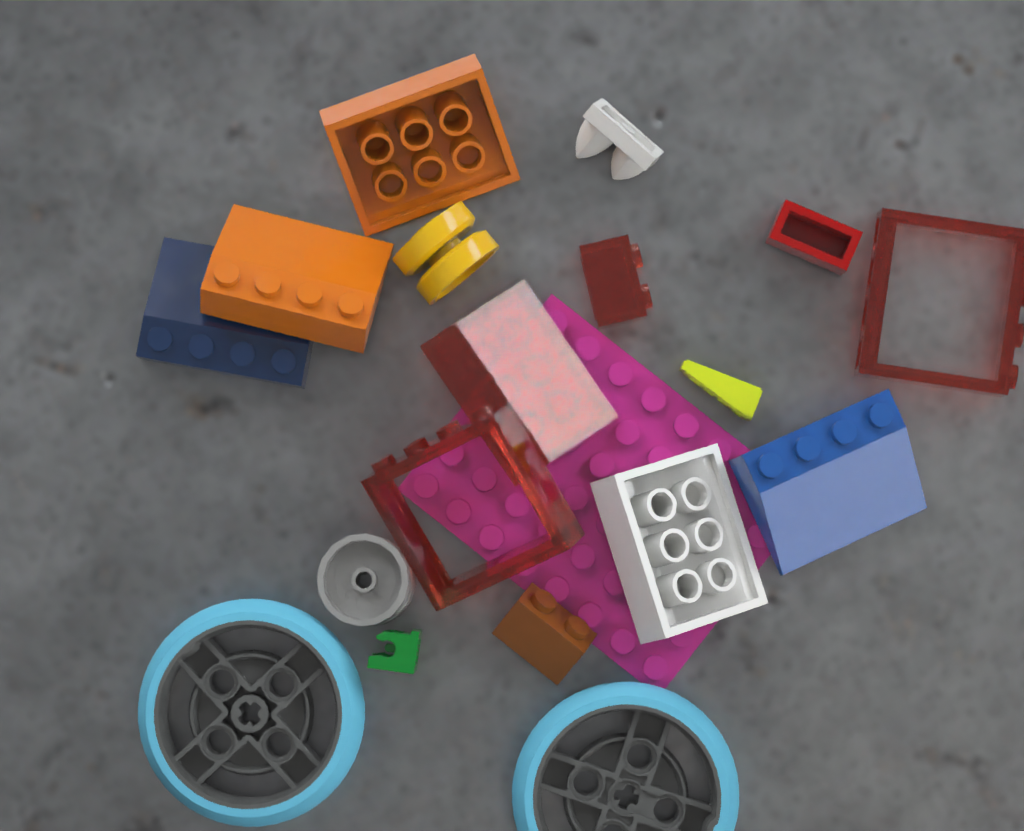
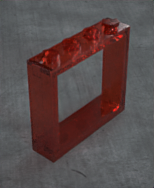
(875, 299)
(532, 476)

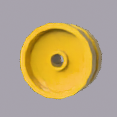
(441, 247)

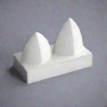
(606, 127)

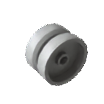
(355, 603)

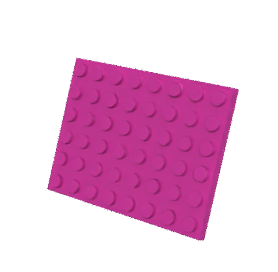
(486, 512)

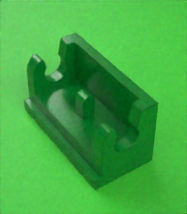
(405, 651)

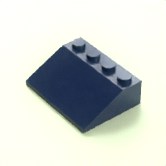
(183, 337)

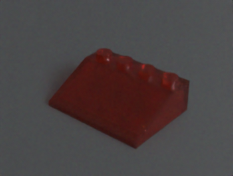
(520, 357)

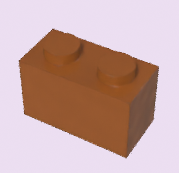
(545, 633)

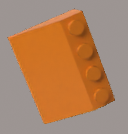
(420, 144)
(295, 278)

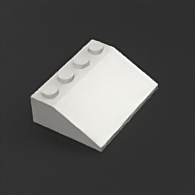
(678, 543)

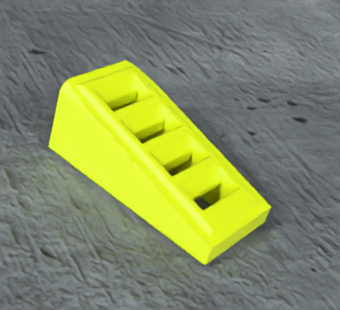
(731, 392)

